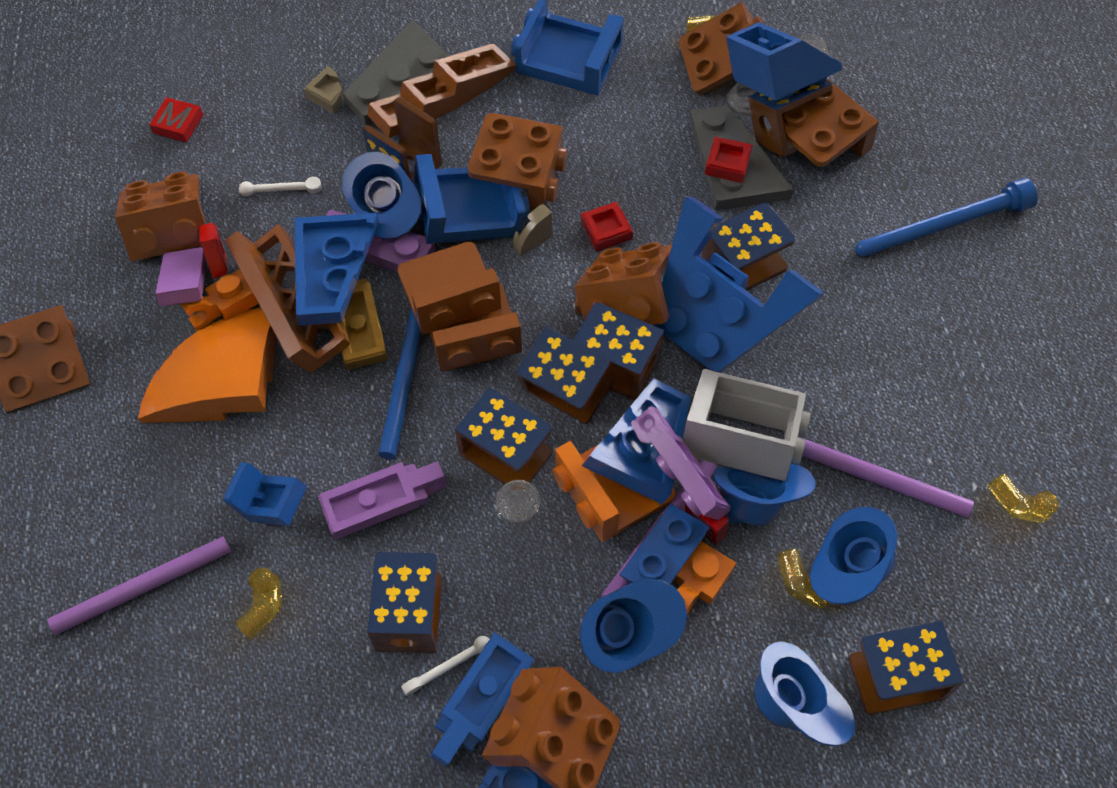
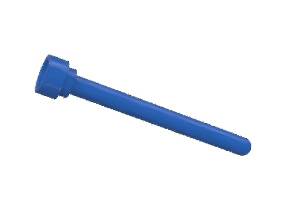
(1017, 196)

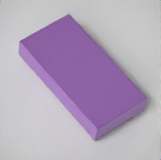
(181, 277)

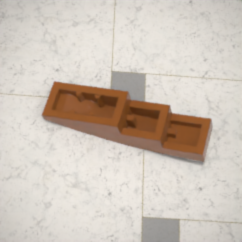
(451, 85)

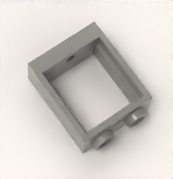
(751, 403)

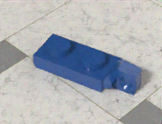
(479, 698)

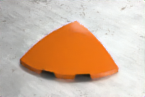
(214, 372)

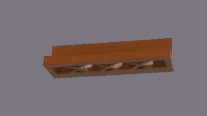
(274, 299)

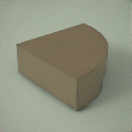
(325, 90)
(535, 232)

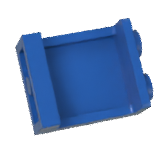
(567, 49)
(465, 207)

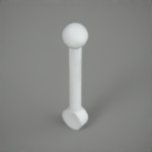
(312, 185)
(416, 683)

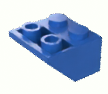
(777, 61)

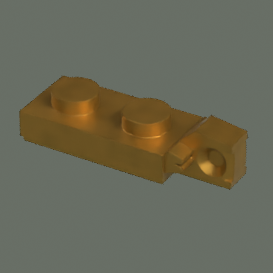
(363, 329)

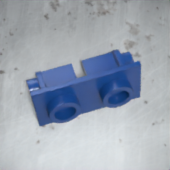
(666, 547)

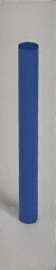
(401, 389)

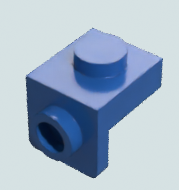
(264, 497)

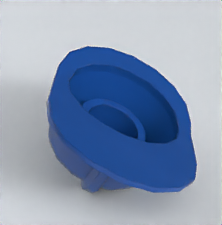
(380, 185)
(759, 498)
(855, 556)
(632, 625)
(800, 697)

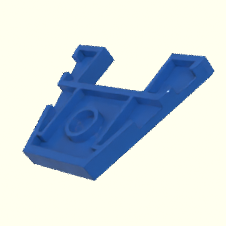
(710, 311)

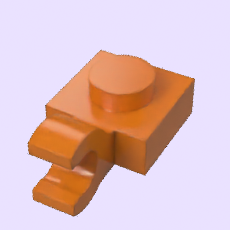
(224, 298)
(703, 575)

